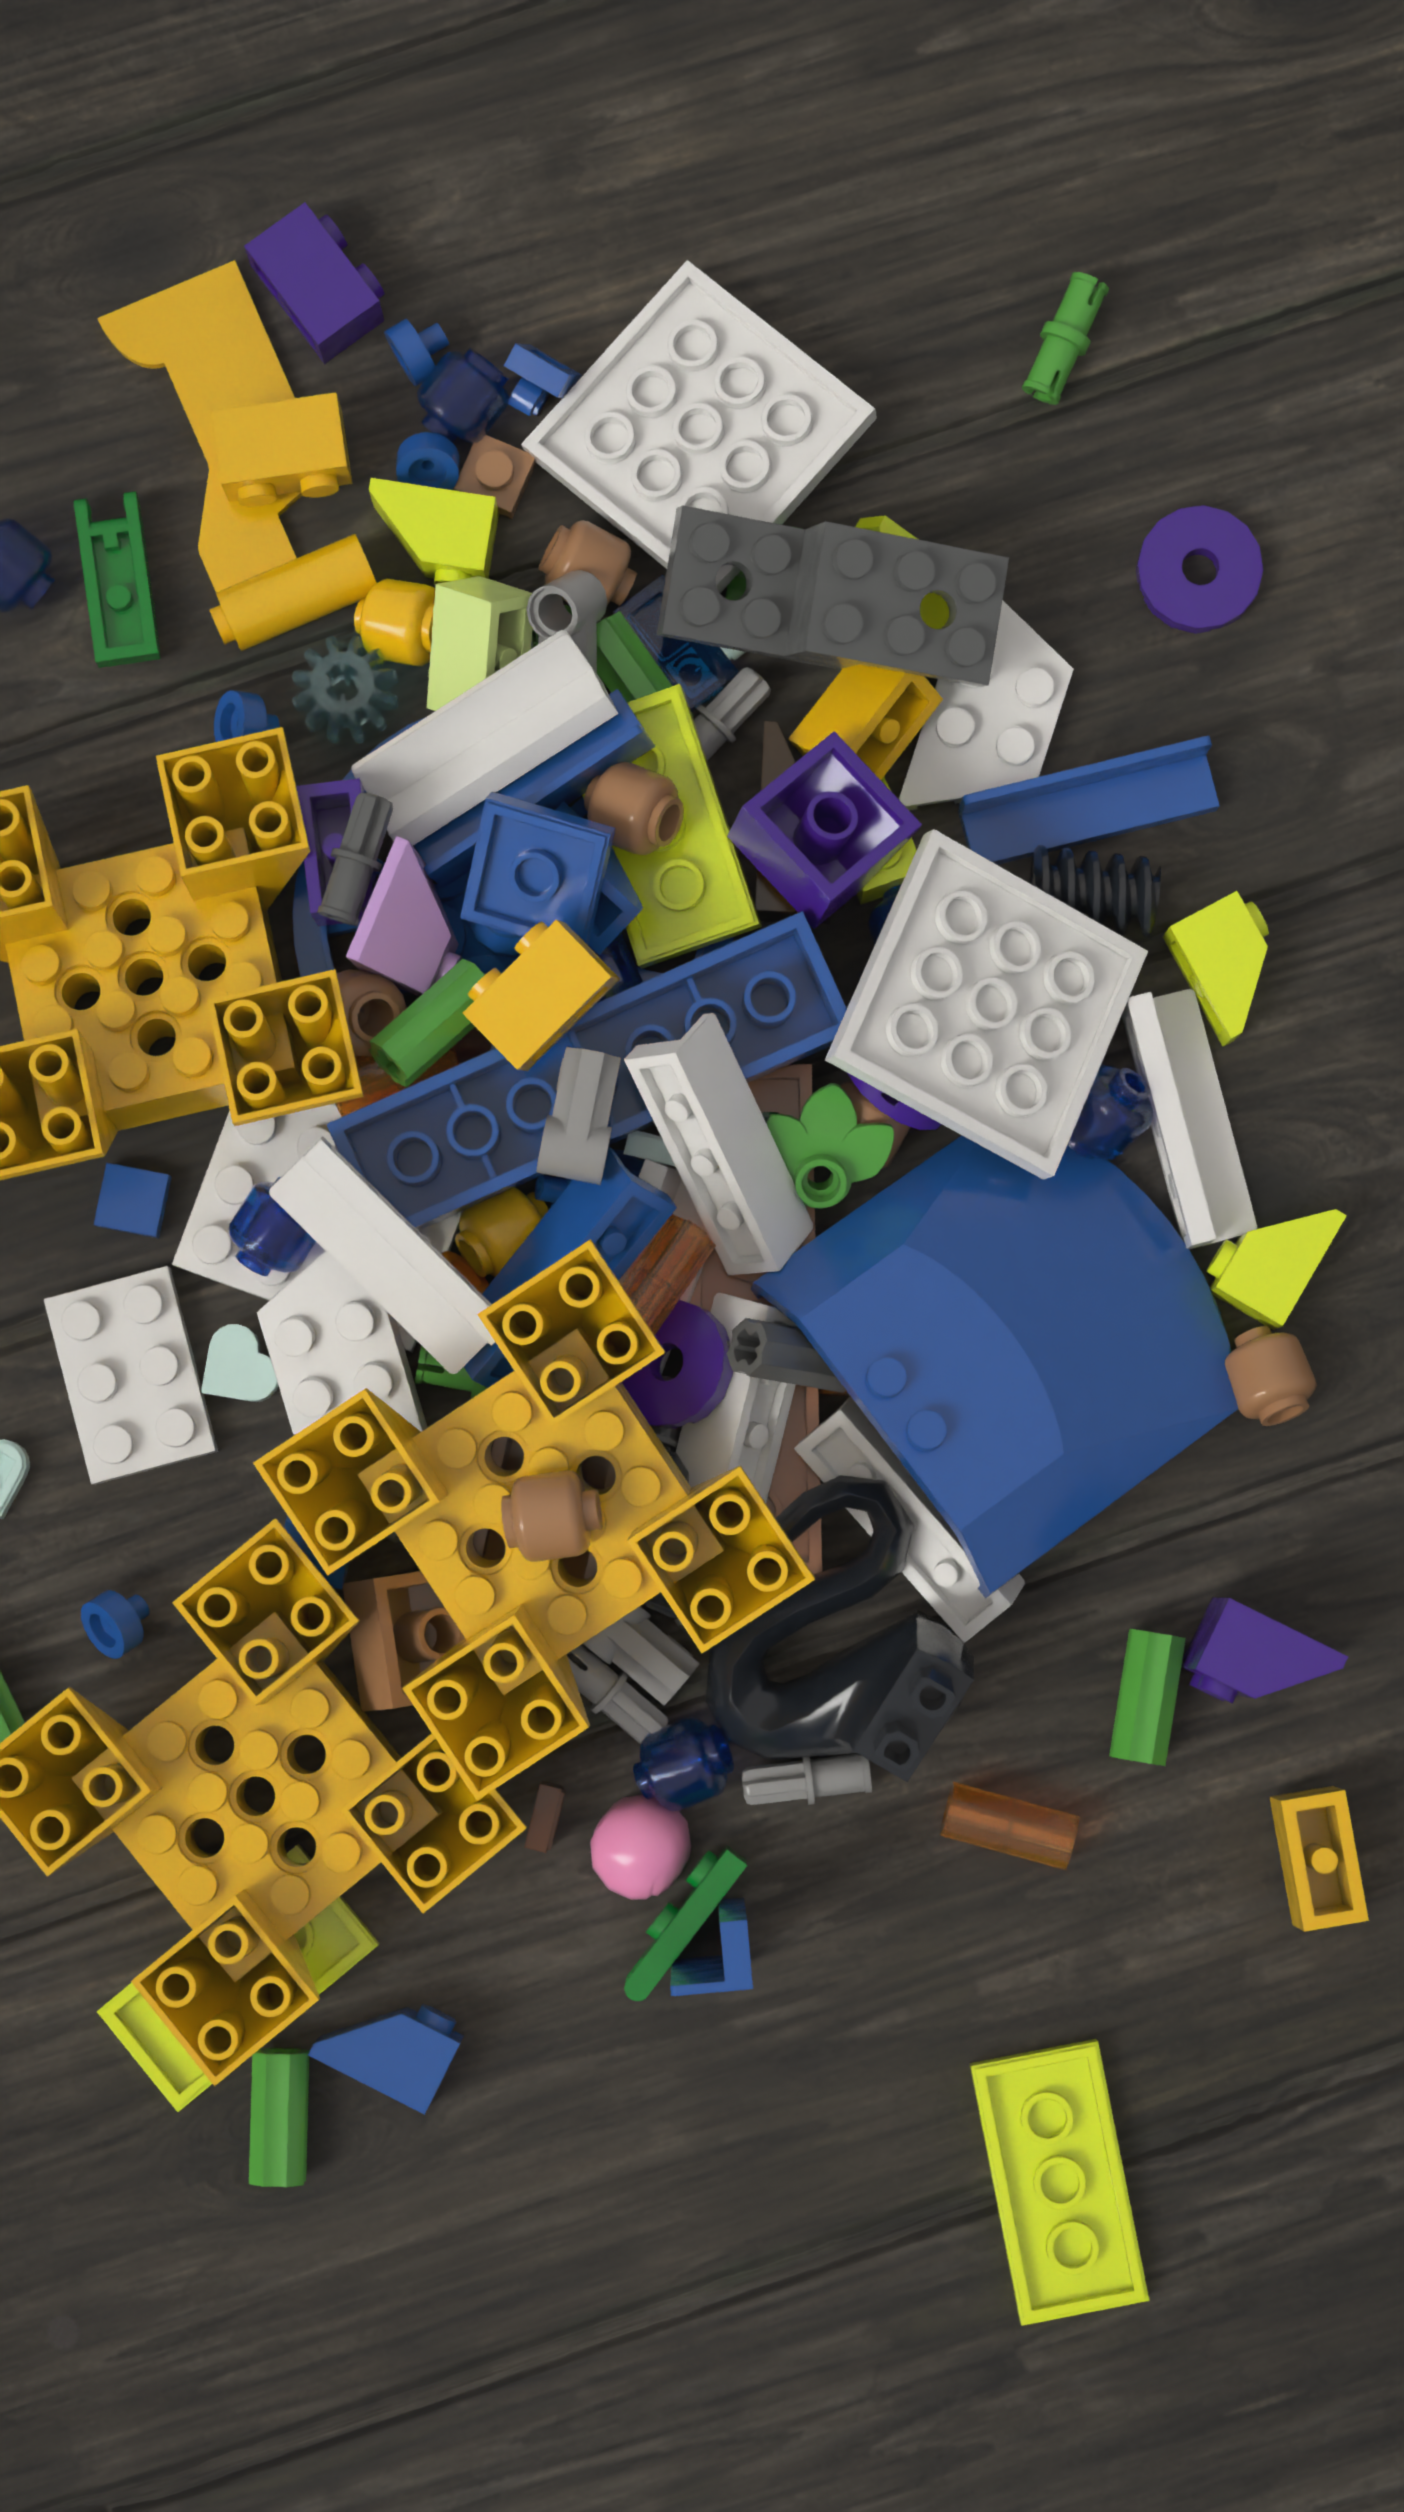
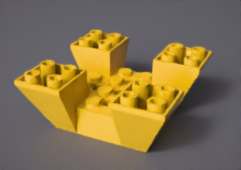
(238, 1038)
(508, 1685)
(83, 1775)

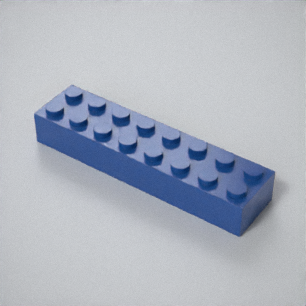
(485, 1120)

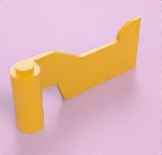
(221, 360)

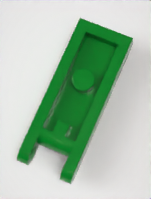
(118, 585)
(677, 1926)

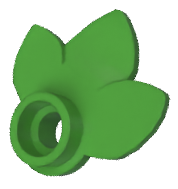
(830, 1138)

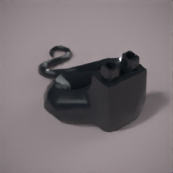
(870, 1699)

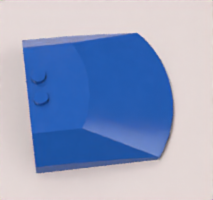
(1014, 1341)

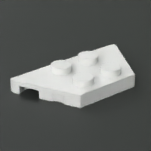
(993, 731)
(333, 1343)

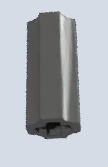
(779, 1355)

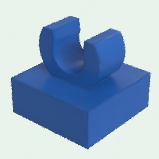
(540, 377)

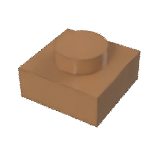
(497, 471)

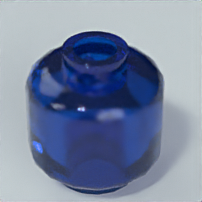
(463, 396)
(22, 566)
(1112, 1114)
(268, 1234)
(683, 1764)

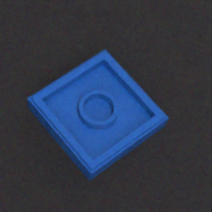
(536, 868)

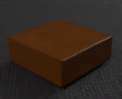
(545, 1817)

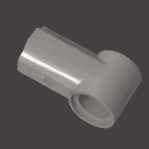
(587, 603)
(578, 1130)
(645, 1654)

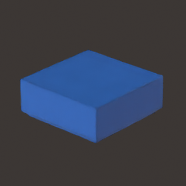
(132, 1200)

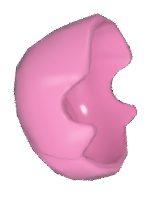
(640, 1847)

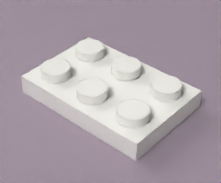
(130, 1375)

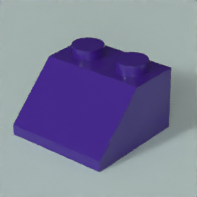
(823, 829)
(1252, 1654)

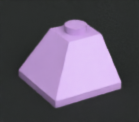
(405, 926)

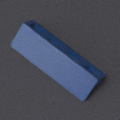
(558, 779)
(1090, 802)
(616, 1216)
(719, 1972)

